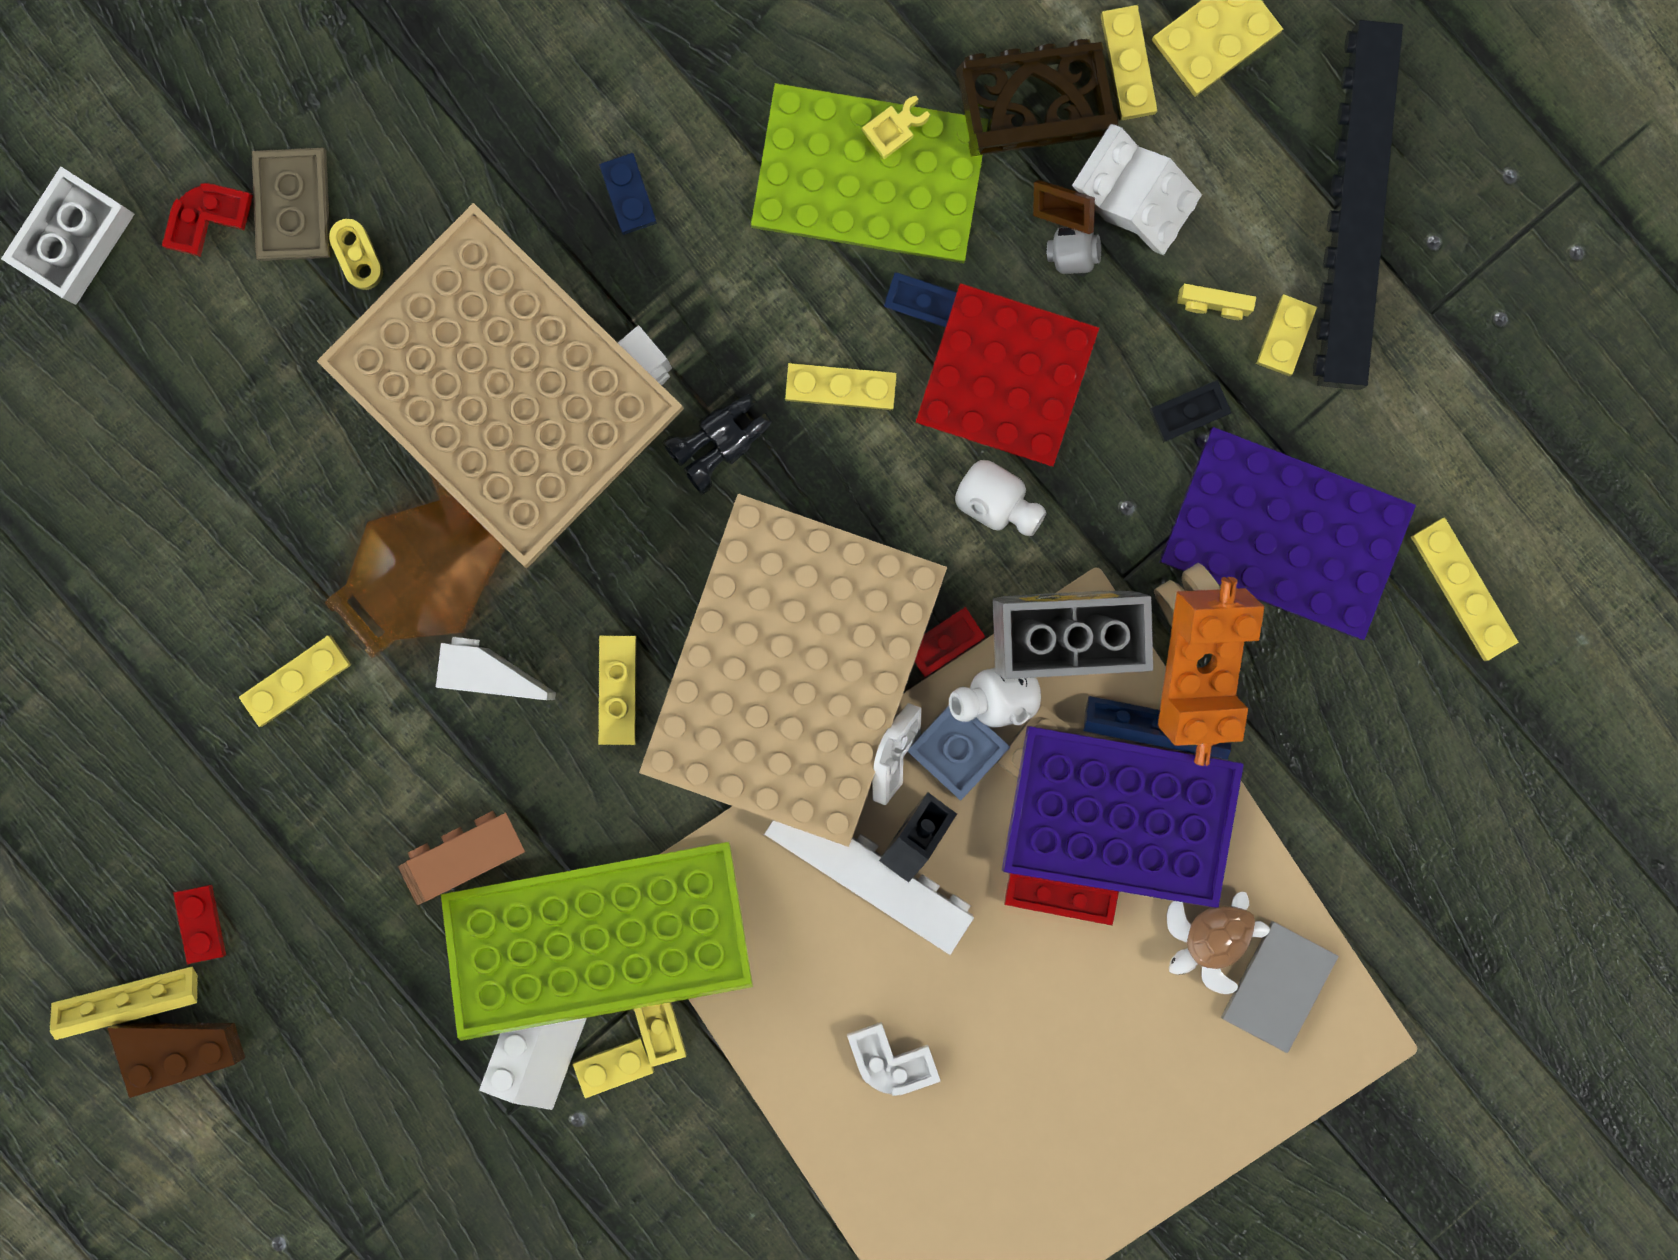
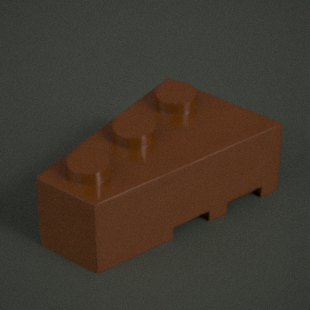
(169, 1053)

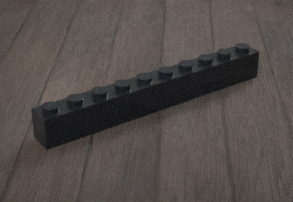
(1359, 205)

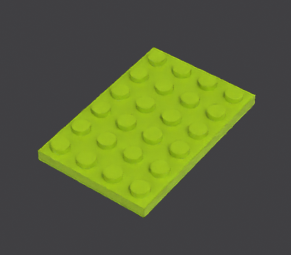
(834, 186)

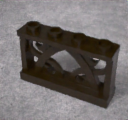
(1006, 137)

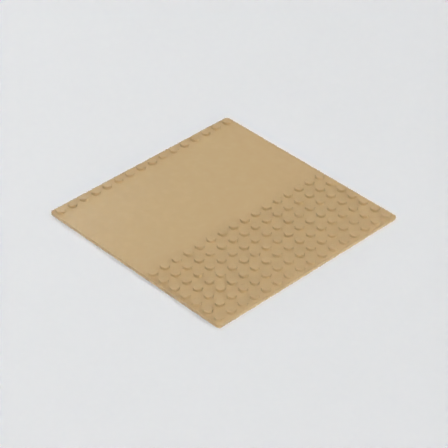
(1069, 1059)

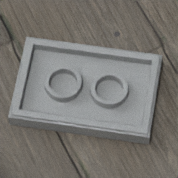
(1279, 987)

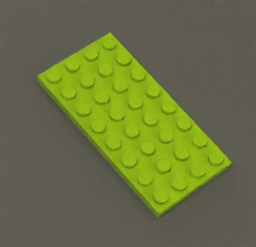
(595, 941)

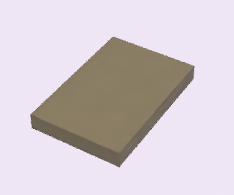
(291, 204)

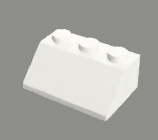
(532, 1063)

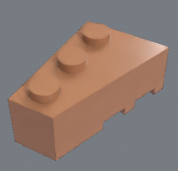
(460, 857)

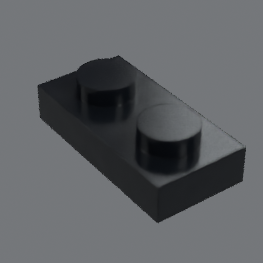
(1190, 411)

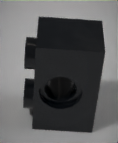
(918, 837)

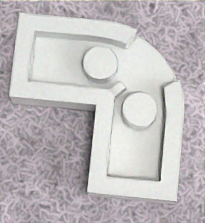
(890, 753)
(887, 1072)

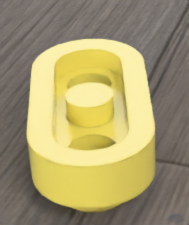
(357, 255)

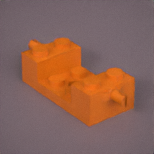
(1202, 702)

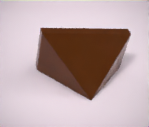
(1064, 206)

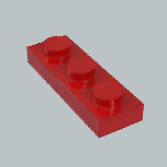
(1061, 898)

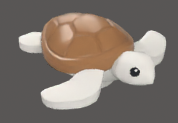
(1213, 940)

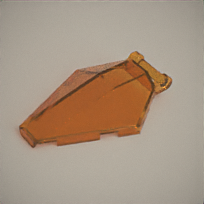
(415, 577)

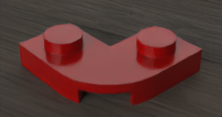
(198, 207)

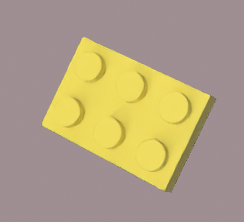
(1215, 39)

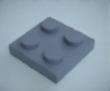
(958, 751)

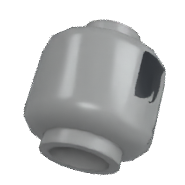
(1074, 251)

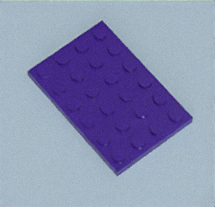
(1289, 532)
(1122, 817)

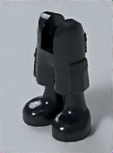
(725, 433)

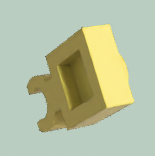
(891, 130)

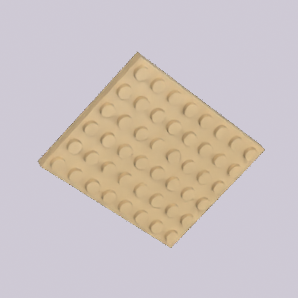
(500, 385)
(793, 669)

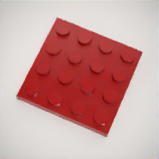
(1007, 374)

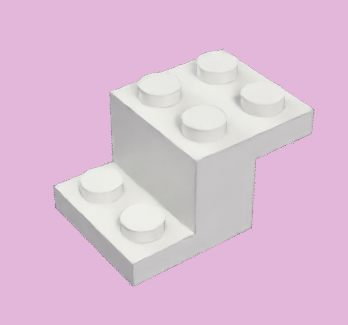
(1137, 189)

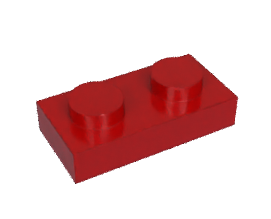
(947, 641)
(199, 924)

